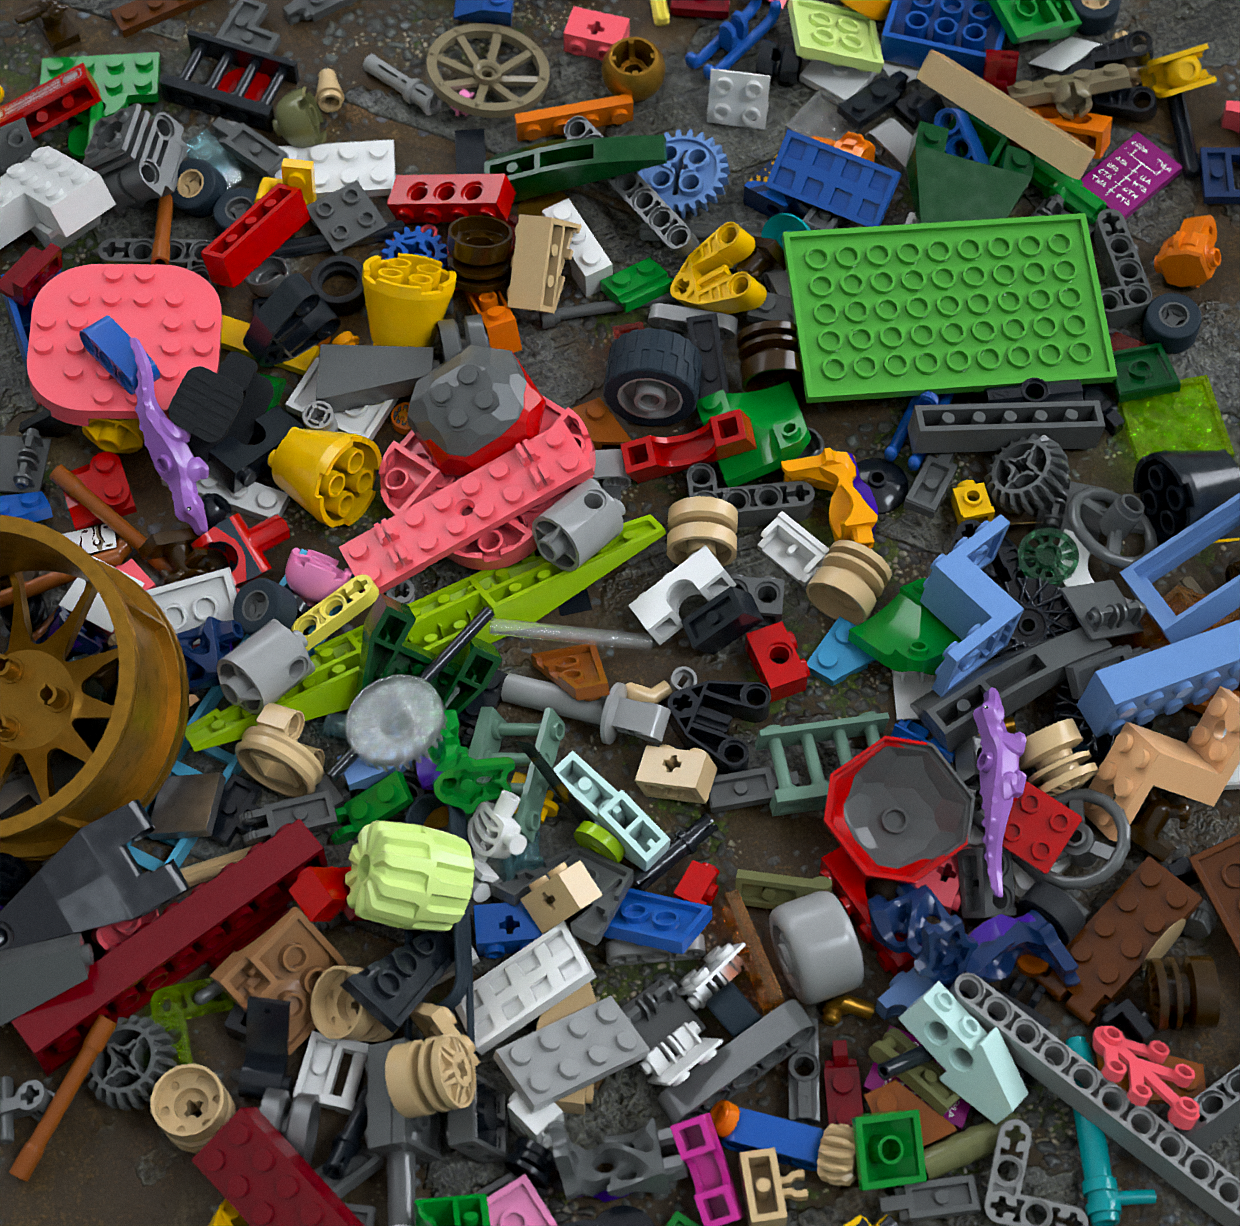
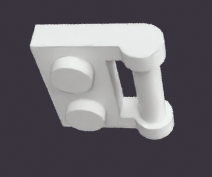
(322, 1067)

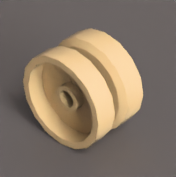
(699, 523)

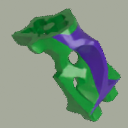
(454, 773)

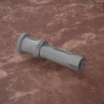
(412, 89)

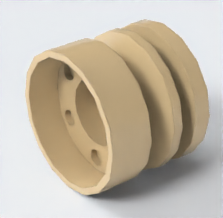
(849, 582)
(1053, 758)
(339, 1014)
(430, 1076)
(180, 1095)

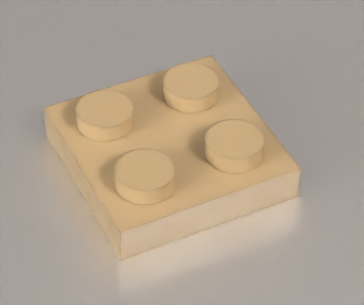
(438, 1021)

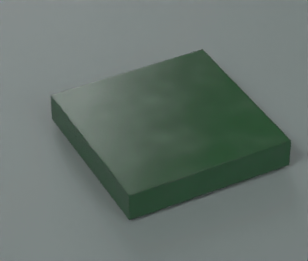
(1143, 373)

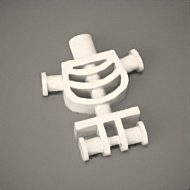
(493, 835)

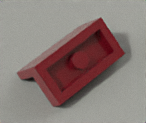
(31, 273)

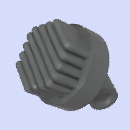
(1201, 920)

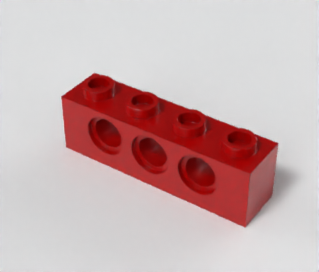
(450, 197)

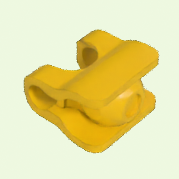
(1176, 72)

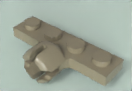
(1073, 91)

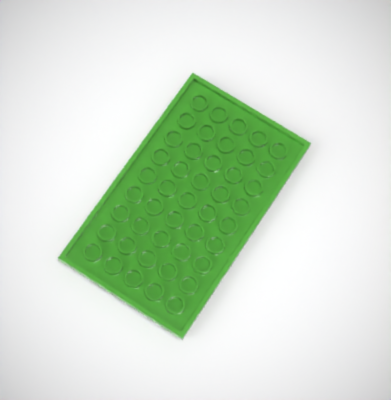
(946, 307)

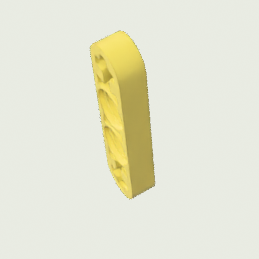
(329, 624)

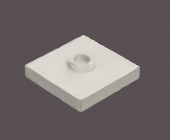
(837, 80)

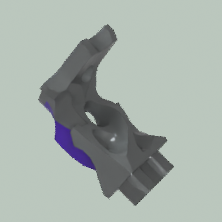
(634, 1169)

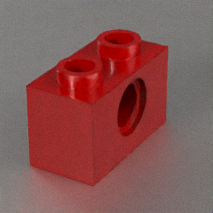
(772, 643)

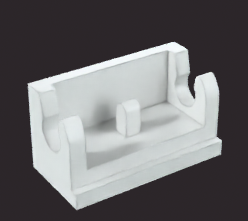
(792, 548)

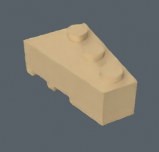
(539, 261)

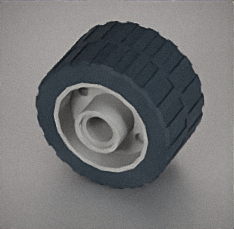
(652, 377)

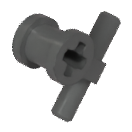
(30, 1099)

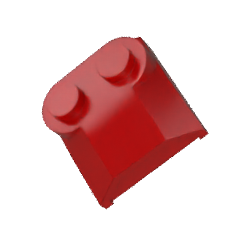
(107, 481)

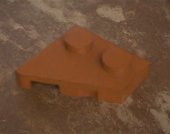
(897, 1097)

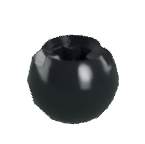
(215, 508)

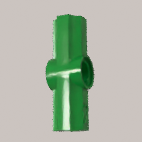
(1075, 195)

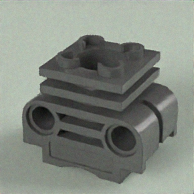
(136, 155)

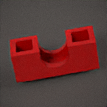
(323, 893)

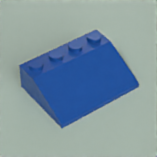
(950, 27)

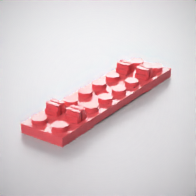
(494, 492)

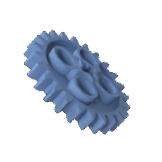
(706, 177)

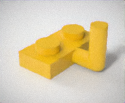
(295, 174)

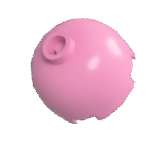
(314, 575)

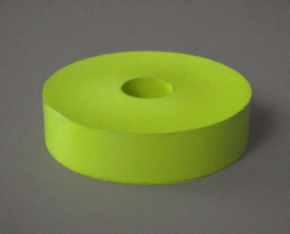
(599, 840)

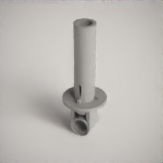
(611, 712)

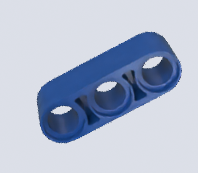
(961, 132)
(112, 349)
(793, 1141)

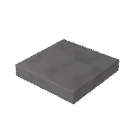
(187, 806)

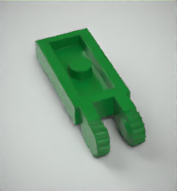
(372, 805)

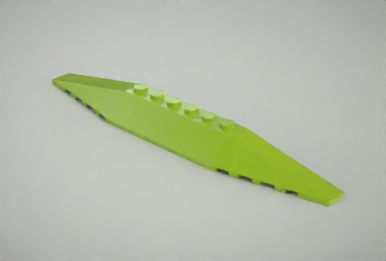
(513, 593)

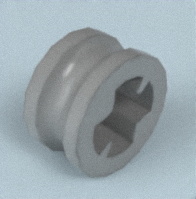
(410, 592)

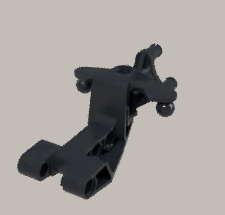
(91, 883)

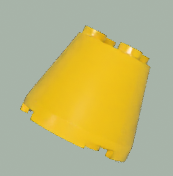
(406, 299)
(327, 473)

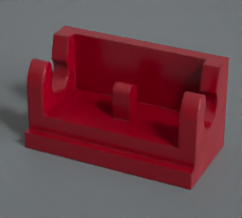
(1000, 68)

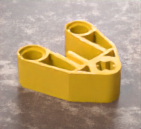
(706, 279)

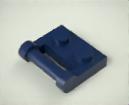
(1217, 175)

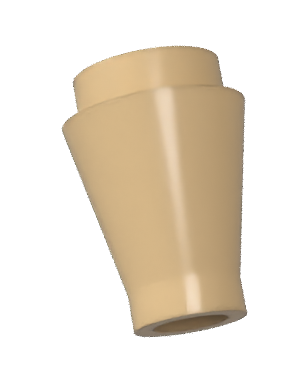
(328, 92)

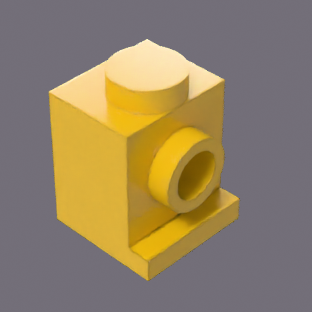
(971, 502)

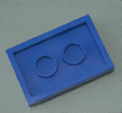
(658, 921)

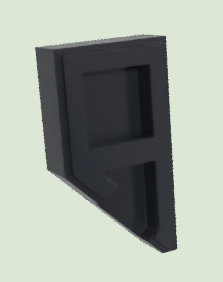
(46, 425)

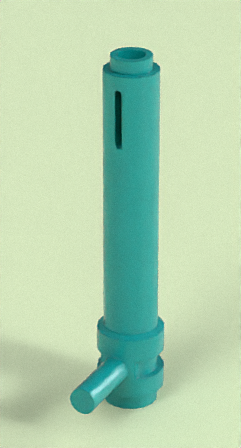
(1099, 1184)

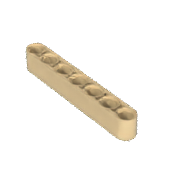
(1005, 114)

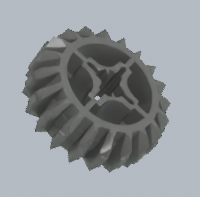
(1027, 474)
(149, 1054)

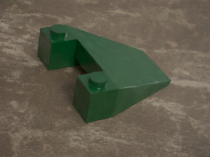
(962, 189)
(388, 653)

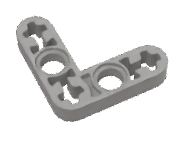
(1012, 1189)

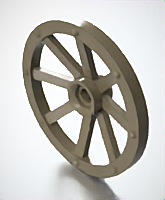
(487, 74)

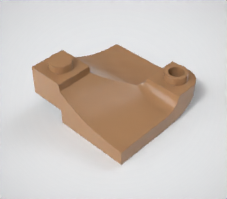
(281, 967)

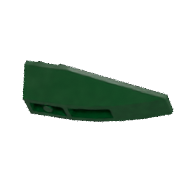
(575, 162)

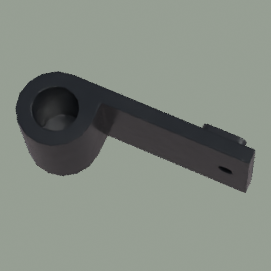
(265, 1048)

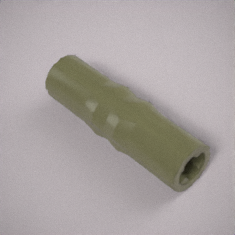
(966, 1147)

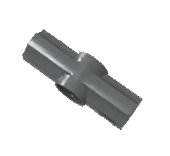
(804, 1091)

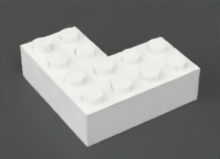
(50, 191)

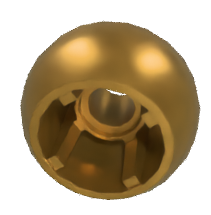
(633, 68)

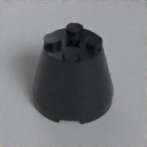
(1184, 487)

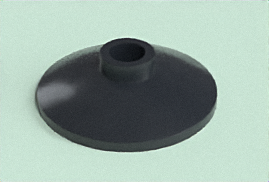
(894, 485)

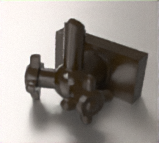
(52, 23)
(766, 255)
(181, 556)
(1153, 819)

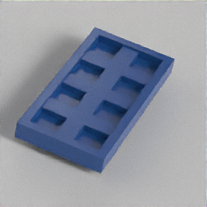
(833, 179)

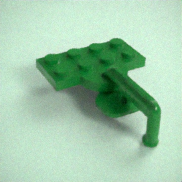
(120, 80)

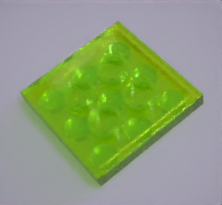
(1176, 420)

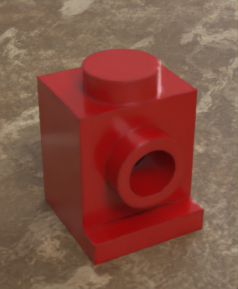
(698, 883)

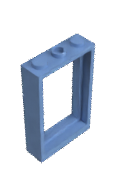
(1171, 554)

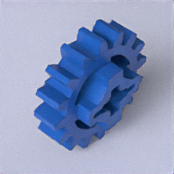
(417, 244)

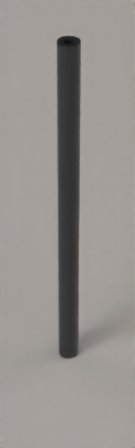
(428, 675)

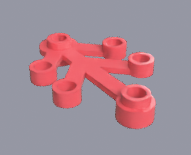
(1112, 1045)

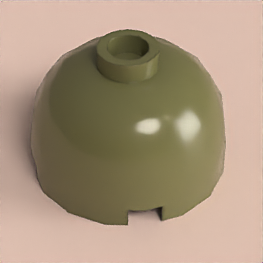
(299, 119)

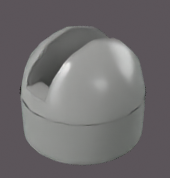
(678, 673)

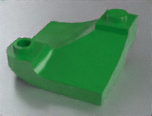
(1036, 19)
(773, 416)
(905, 633)

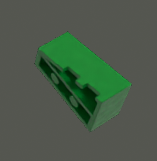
(453, 1211)

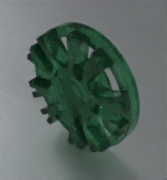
(1048, 555)

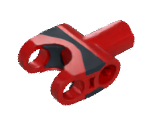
(244, 545)

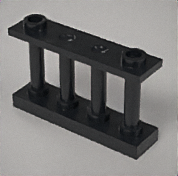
(223, 104)

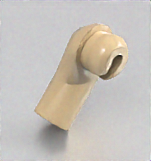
(645, 694)

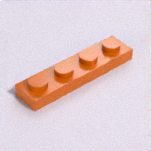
(552, 120)

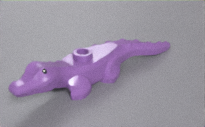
(169, 448)
(999, 779)

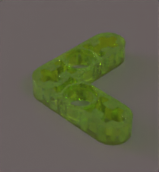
(178, 1014)

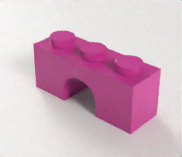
(712, 1179)

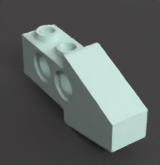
(614, 812)
(974, 1060)

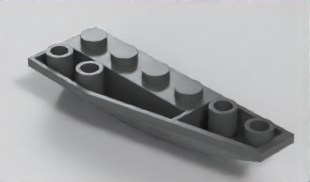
(1016, 676)

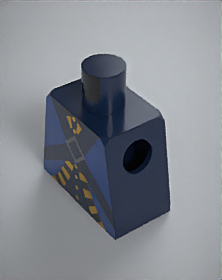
(768, 200)

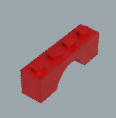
(660, 456)
(850, 888)

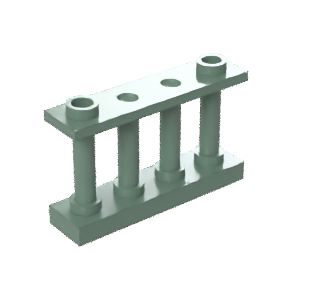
(486, 744)
(793, 799)

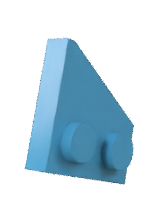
(837, 656)

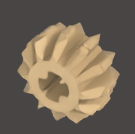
(837, 1155)

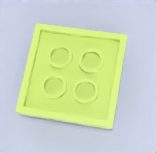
(835, 35)

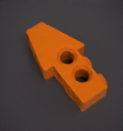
(1091, 129)

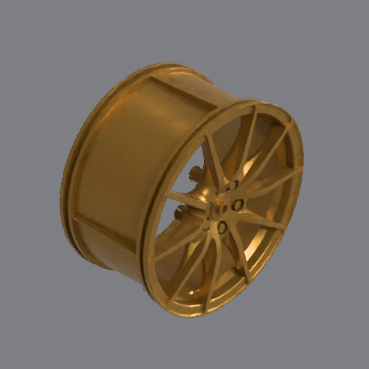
(47, 695)

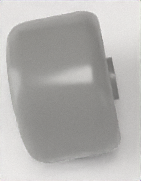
(816, 947)

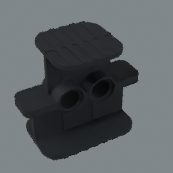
(220, 403)

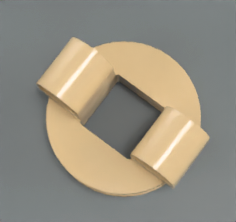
(274, 755)

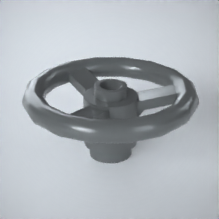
(1116, 523)
(1083, 846)

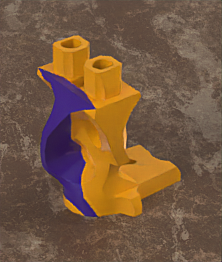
(852, 506)

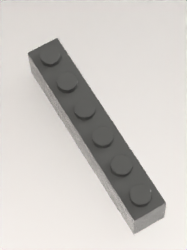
(996, 424)

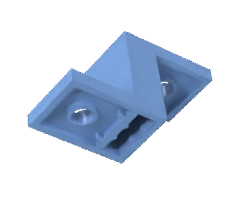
(970, 604)

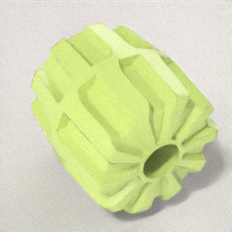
(410, 876)

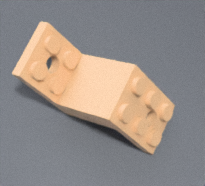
(1188, 769)

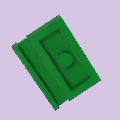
(637, 284)

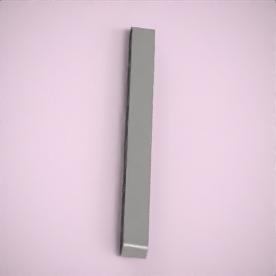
(1089, 1103)

